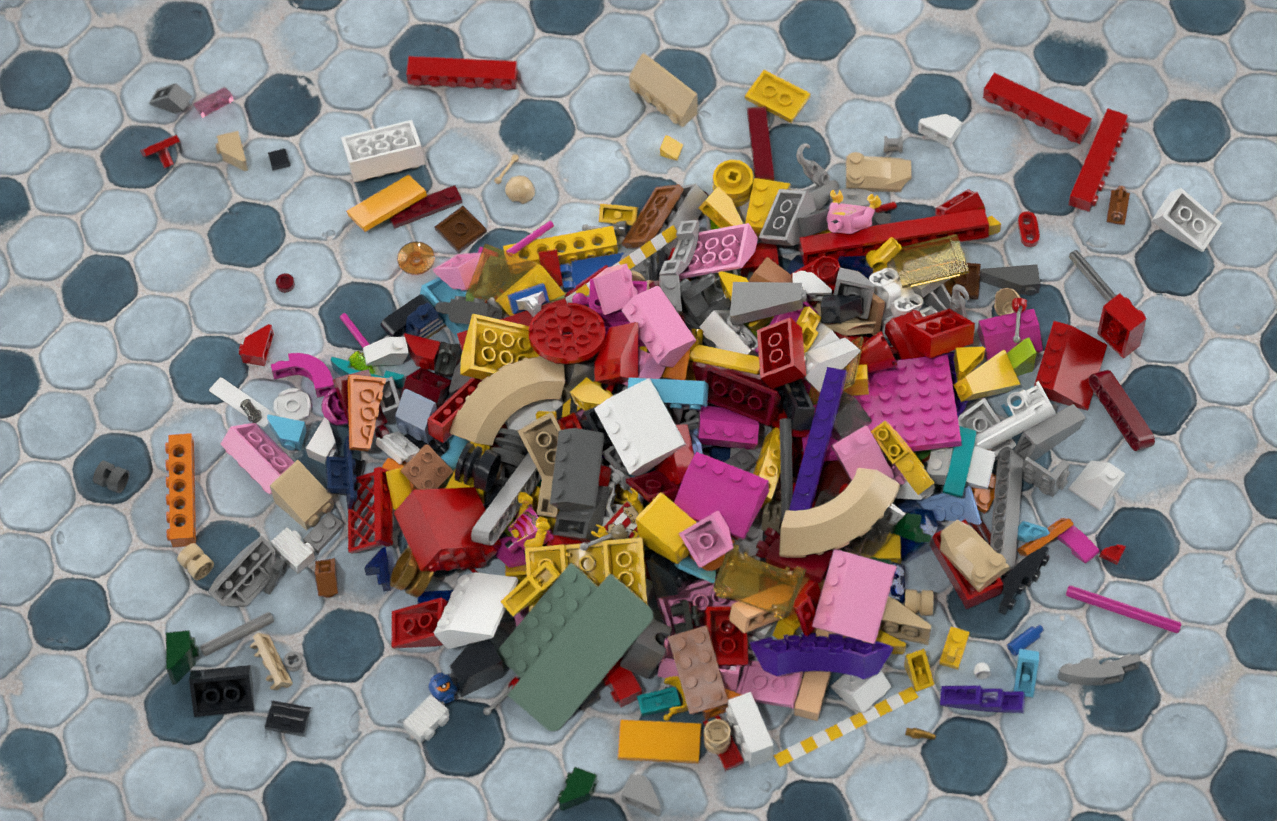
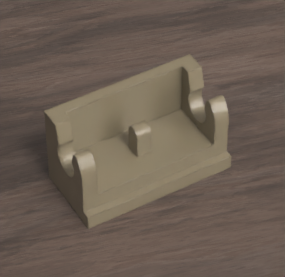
(772, 515)

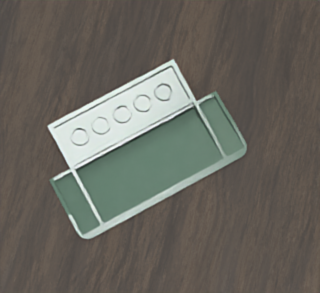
(571, 643)

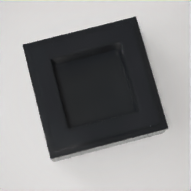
(278, 159)

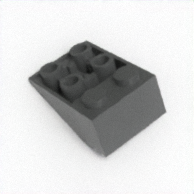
(580, 523)

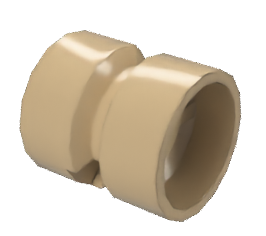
(195, 561)
(919, 602)
(717, 736)

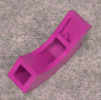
(306, 366)

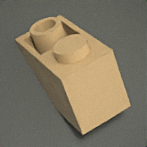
(544, 506)

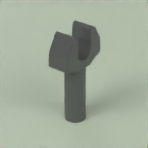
(278, 570)

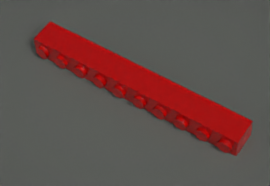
(967, 226)

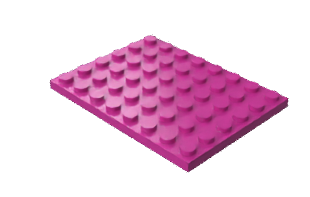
(914, 401)

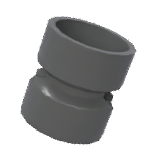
(112, 477)

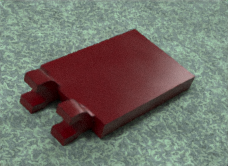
(341, 387)
(814, 564)

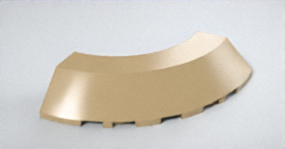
(505, 394)
(840, 519)

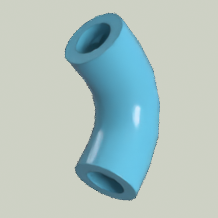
(452, 455)

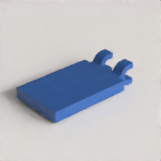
(584, 268)

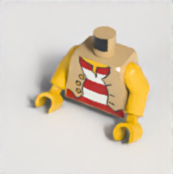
(626, 516)

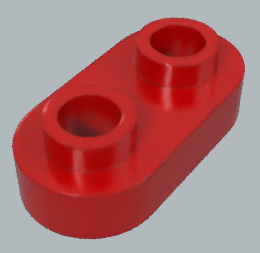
(1028, 230)

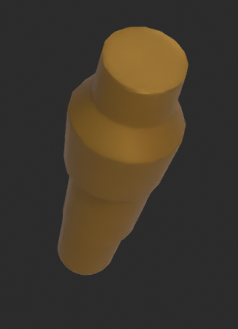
(916, 733)

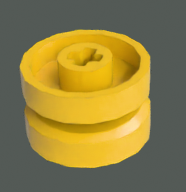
(734, 179)

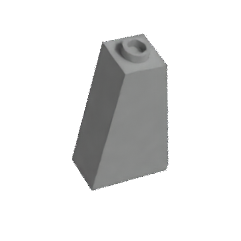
(764, 299)
(1049, 433)

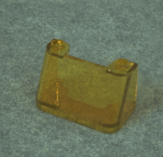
(758, 583)

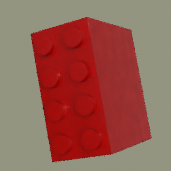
(440, 528)

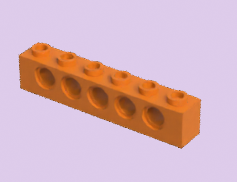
(186, 534)

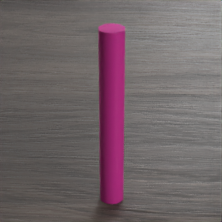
(531, 237)
(353, 329)

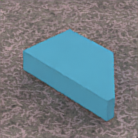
(1029, 532)

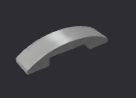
(685, 249)

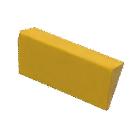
(615, 213)
(398, 486)

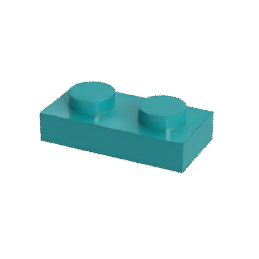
(658, 701)

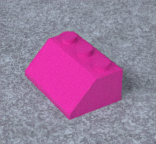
(998, 332)
(726, 428)

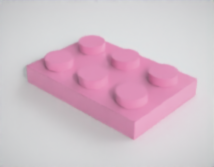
(767, 687)

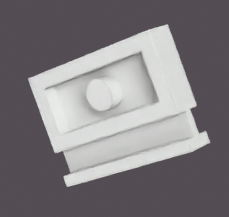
(397, 447)

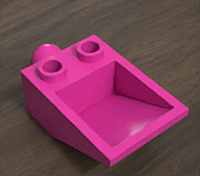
(594, 303)

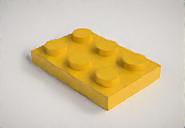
(777, 96)

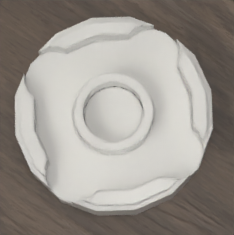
(293, 405)

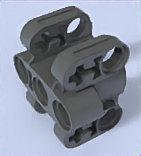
(693, 302)

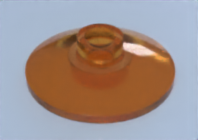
(415, 251)

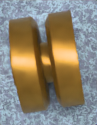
(408, 575)

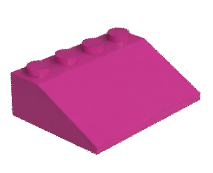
(722, 487)

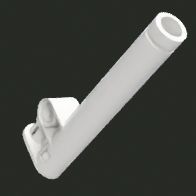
(1032, 411)

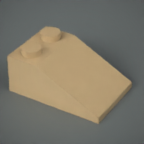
(903, 623)

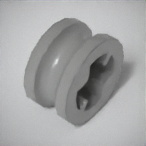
(291, 656)

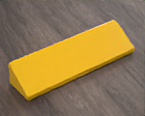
(725, 359)

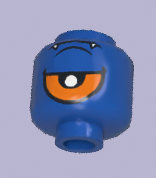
(442, 688)

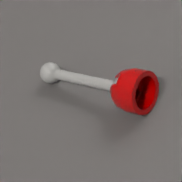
(1018, 306)
(487, 711)

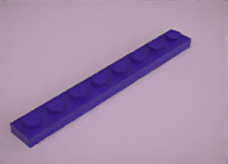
(818, 439)

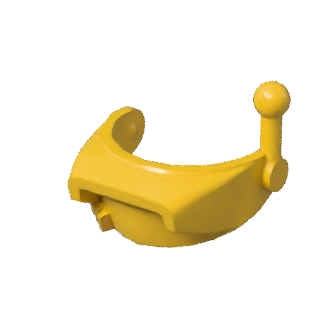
(675, 681)

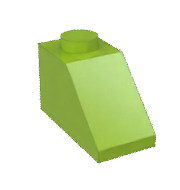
(1023, 357)

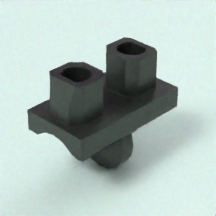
(447, 359)
(683, 609)

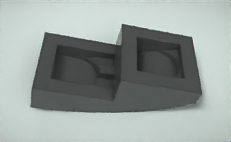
(813, 223)

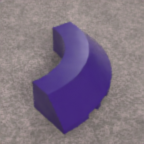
(821, 654)

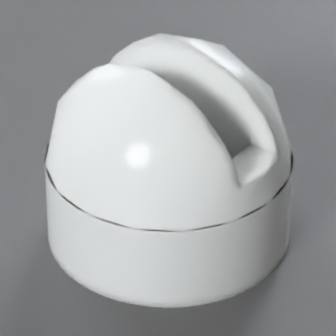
(982, 671)

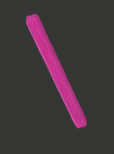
(1123, 609)

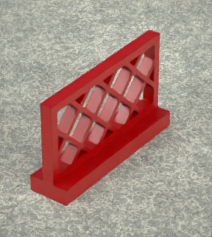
(381, 509)

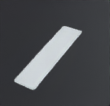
(234, 397)

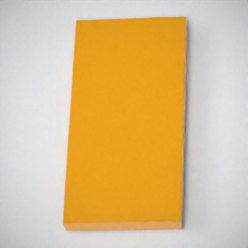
(386, 203)
(659, 741)

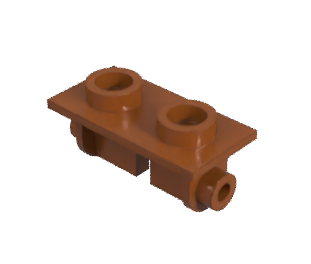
(1118, 206)

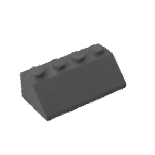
(576, 469)

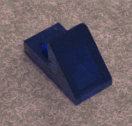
(856, 263)
(379, 566)

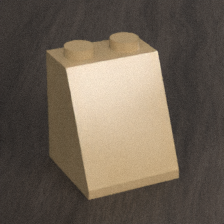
(301, 495)

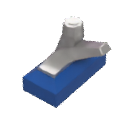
(529, 299)

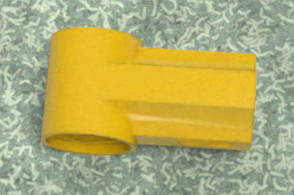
(879, 258)

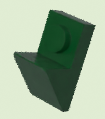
(909, 528)

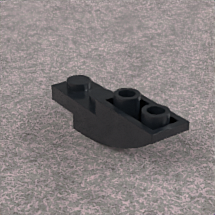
(1022, 574)

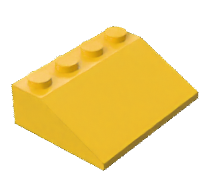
(492, 345)

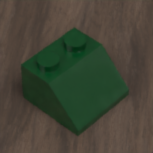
(180, 654)

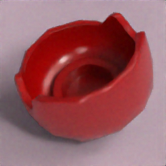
(826, 269)

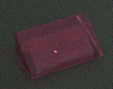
(213, 101)

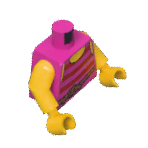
(528, 528)

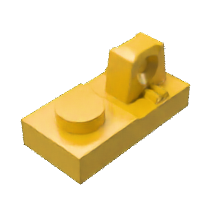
(954, 648)

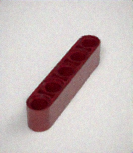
(760, 143)
(1121, 410)

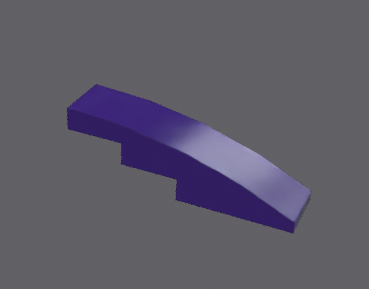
(984, 700)

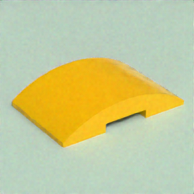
(618, 557)

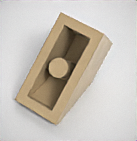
(231, 149)

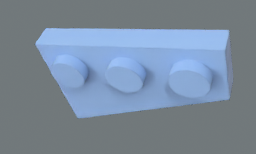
(952, 507)

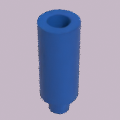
(1024, 639)

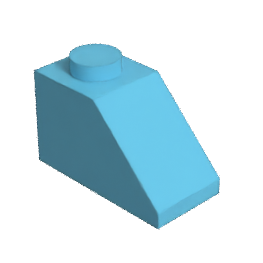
(288, 431)
(1026, 672)

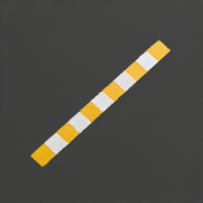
(637, 256)
(845, 726)

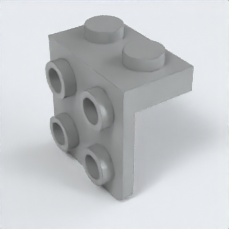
(1046, 481)

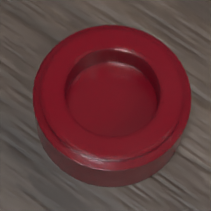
(285, 283)

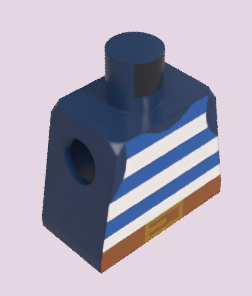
(424, 322)

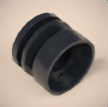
(477, 467)

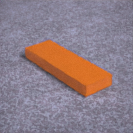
(1054, 529)

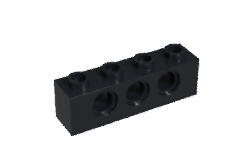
(797, 405)

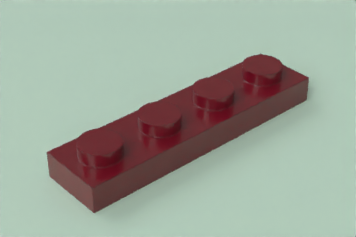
(427, 206)

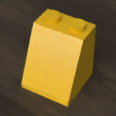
(660, 528)

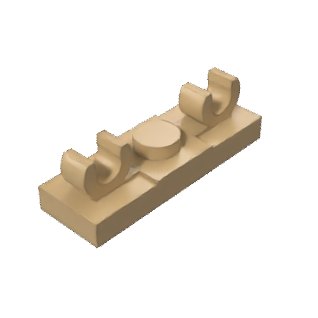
(271, 661)

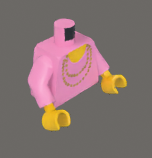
(850, 218)

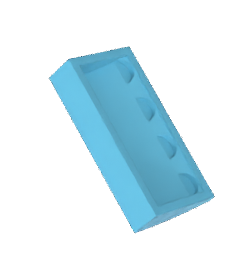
(439, 291)

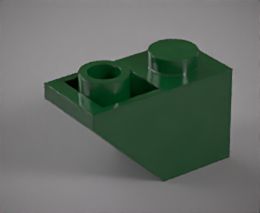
(578, 788)

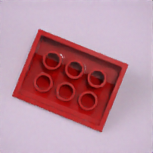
(1068, 363)

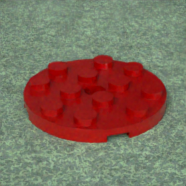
(551, 322)

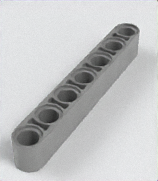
(506, 503)
(1007, 505)

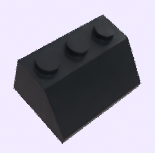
(666, 577)
(222, 690)

